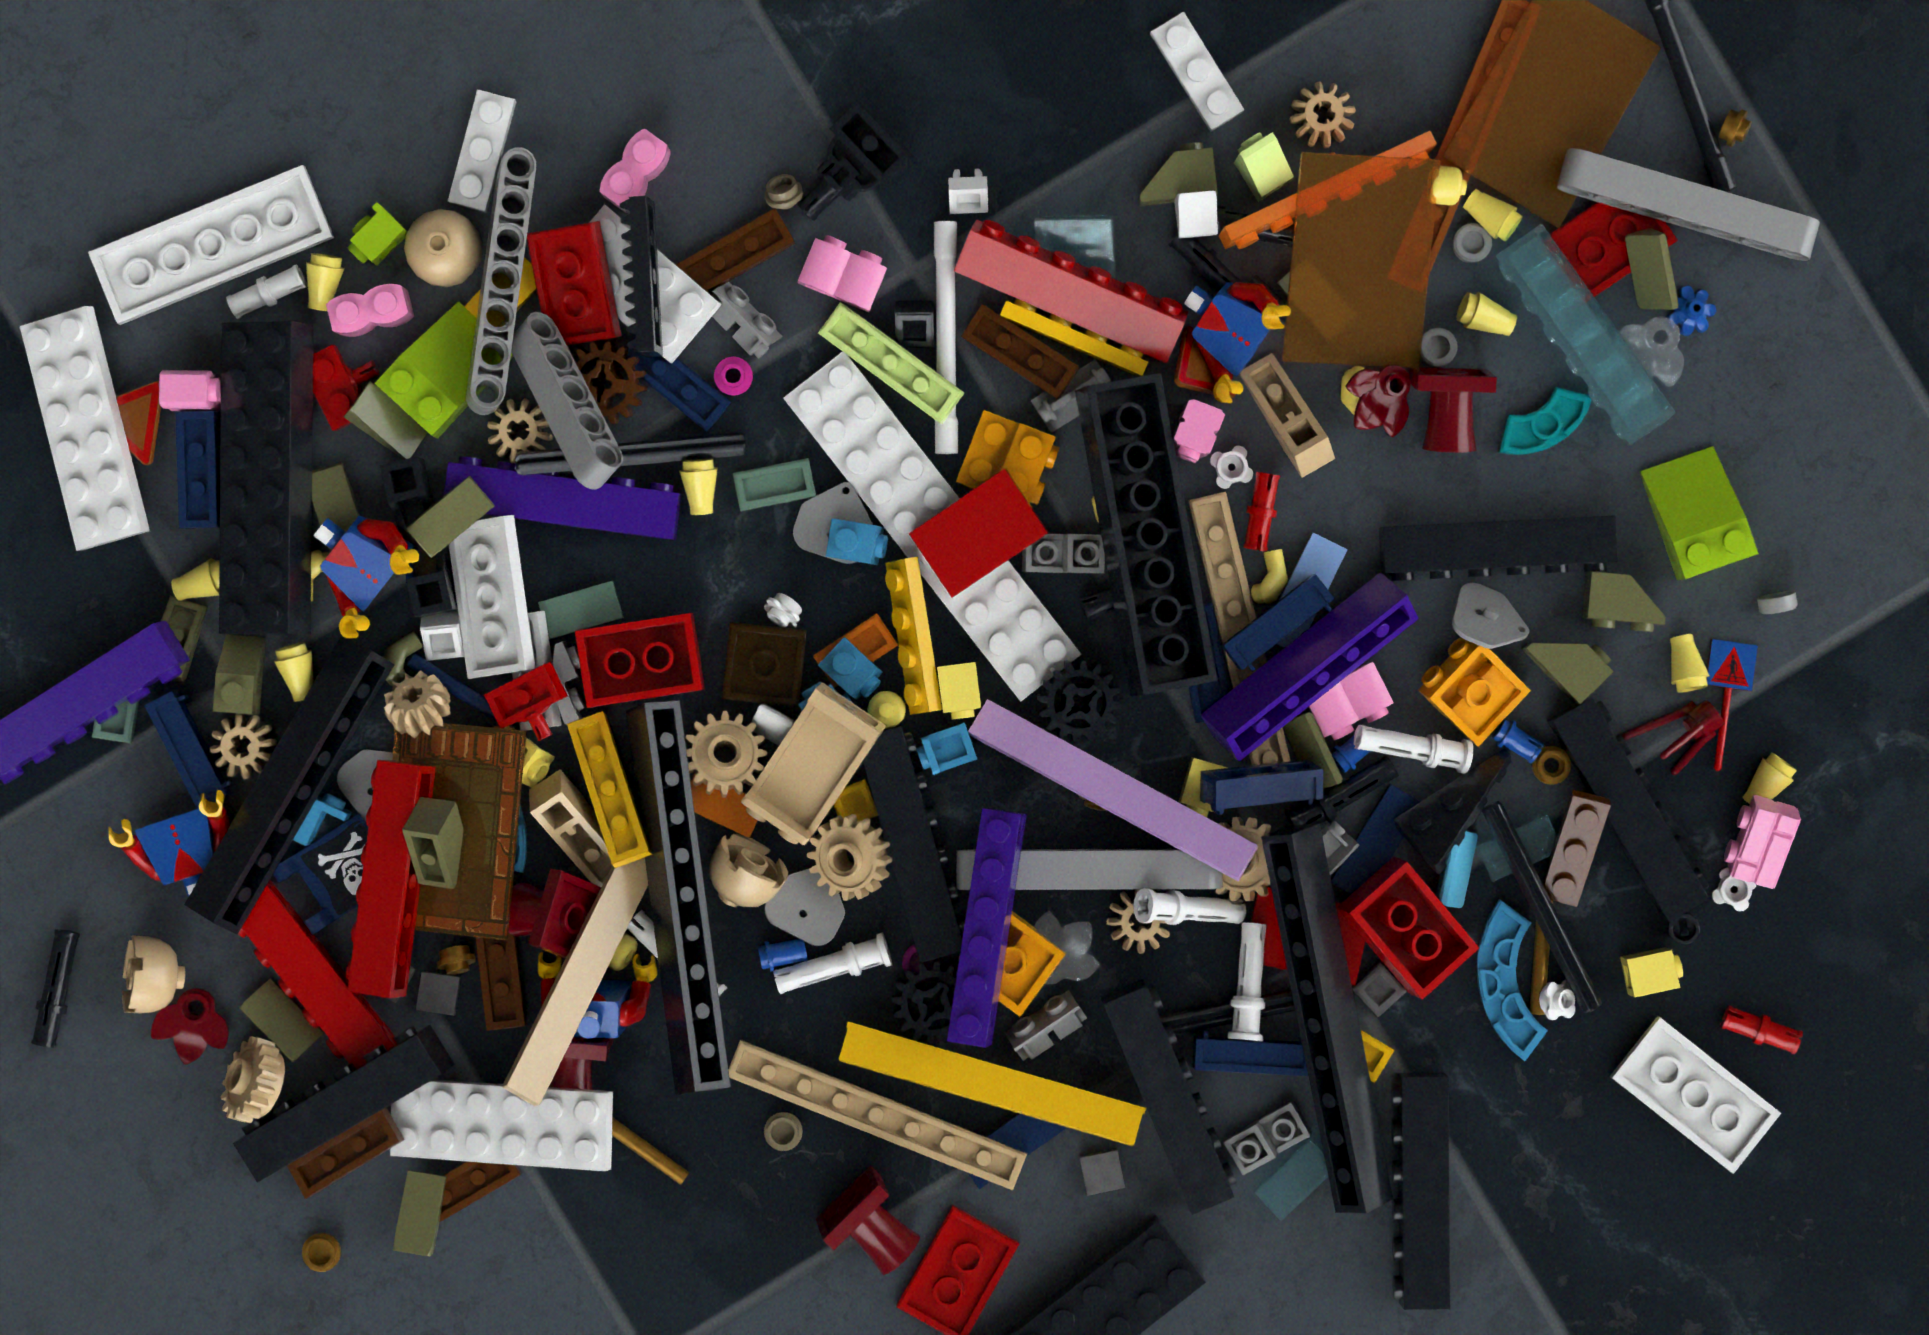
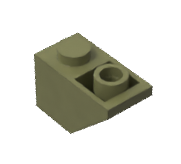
(1618, 599)

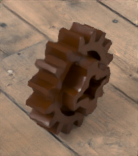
(608, 367)

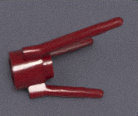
(1700, 724)

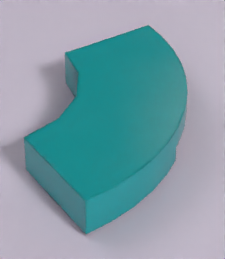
(1545, 426)

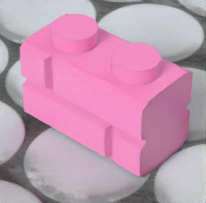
(1196, 430)
(1762, 841)

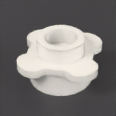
(1236, 457)
(783, 611)
(1724, 895)
(1557, 1000)

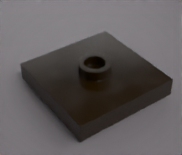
(764, 664)

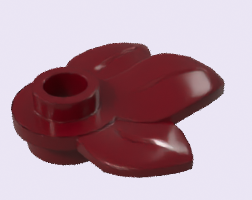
(1377, 402)
(191, 1030)

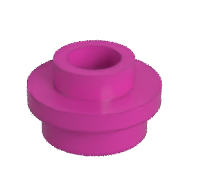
(733, 388)

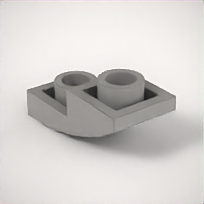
(1065, 554)
(566, 666)
(1267, 1137)

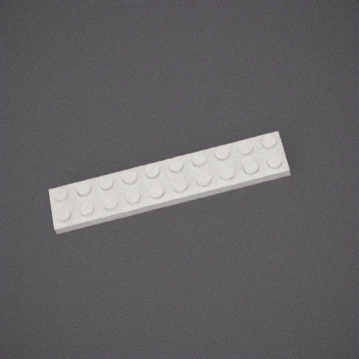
(904, 494)

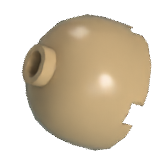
(443, 248)
(744, 872)
(150, 975)

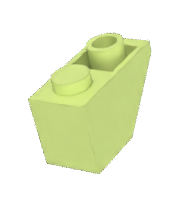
(1263, 165)

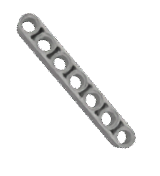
(1688, 204)
(510, 264)
(1101, 869)

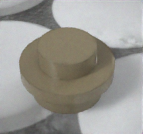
(783, 192)
(783, 1131)

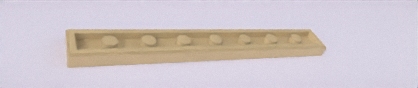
(1230, 596)
(577, 982)
(876, 1114)

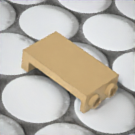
(812, 765)

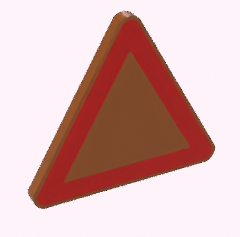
(1191, 367)
(140, 420)

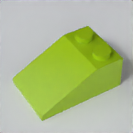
(434, 372)
(1698, 514)

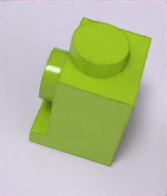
(376, 236)

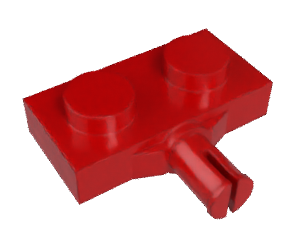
(337, 384)
(527, 699)

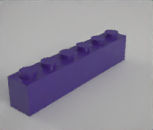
(566, 502)
(1309, 666)
(88, 697)
(986, 927)

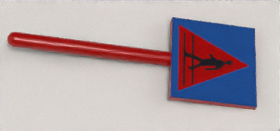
(1730, 667)

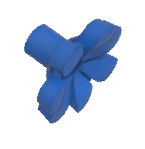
(1687, 316)

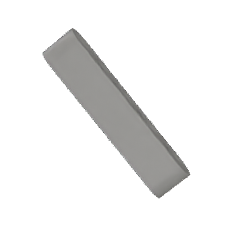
(566, 401)

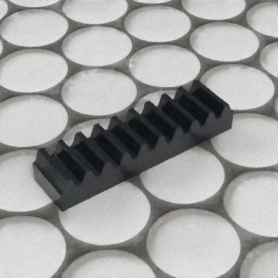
(645, 276)

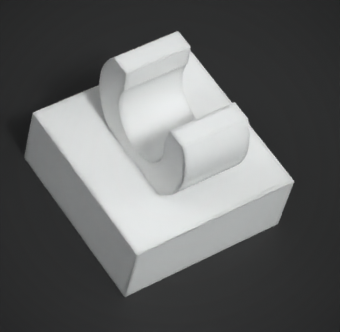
(968, 193)

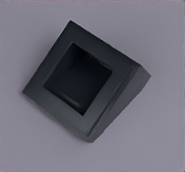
(914, 323)

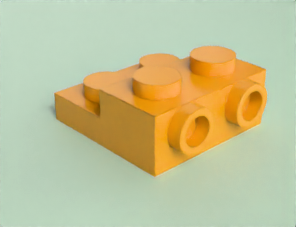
(1012, 446)
(1473, 689)
(1027, 964)

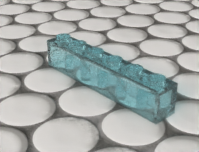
(1585, 335)

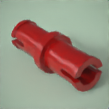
(1261, 511)
(1761, 1029)

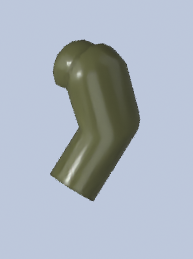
(398, 652)

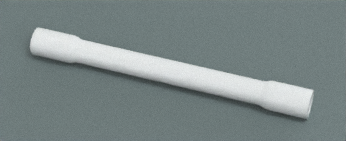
(945, 254)

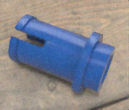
(1517, 740)
(1347, 756)
(782, 953)

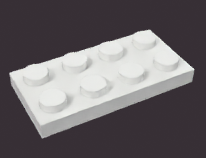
(682, 301)
(491, 599)
(1695, 1094)

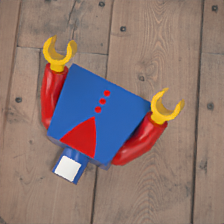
(1233, 329)
(361, 565)
(176, 846)
(614, 1002)

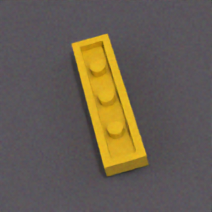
(1061, 332)
(913, 635)
(609, 789)

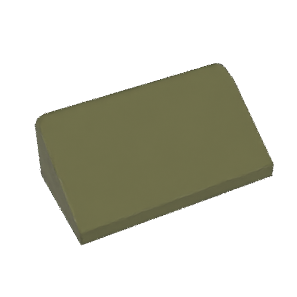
(1651, 270)
(1310, 745)
(280, 1020)

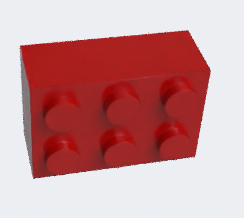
(640, 660)
(1408, 927)

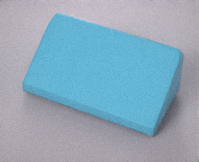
(1455, 876)

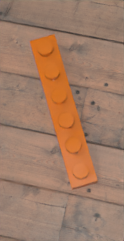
(1280, 214)

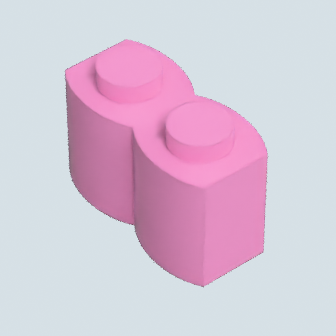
(641, 162)
(843, 274)
(380, 306)
(189, 390)
(1352, 699)

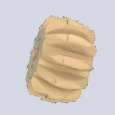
(1335, 111)
(519, 417)
(417, 704)
(230, 743)
(1140, 935)

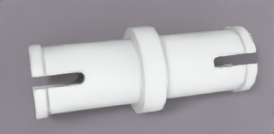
(266, 291)

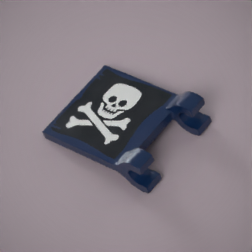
(330, 870)

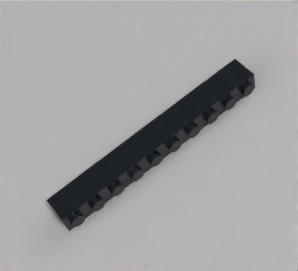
(678, 898)
(1327, 1018)

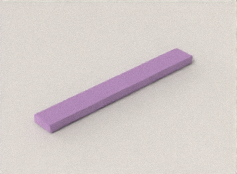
(1113, 790)

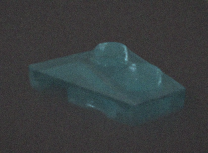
(1083, 237)

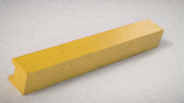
(991, 1084)

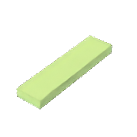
(891, 362)

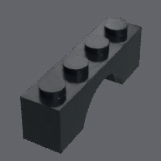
(409, 496)

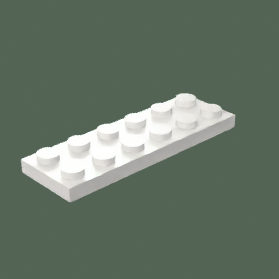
(211, 245)
(84, 428)
(500, 1128)

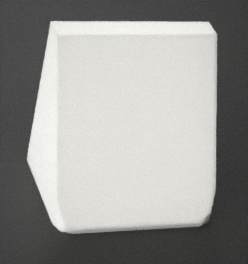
(1196, 214)
(442, 636)
(772, 723)

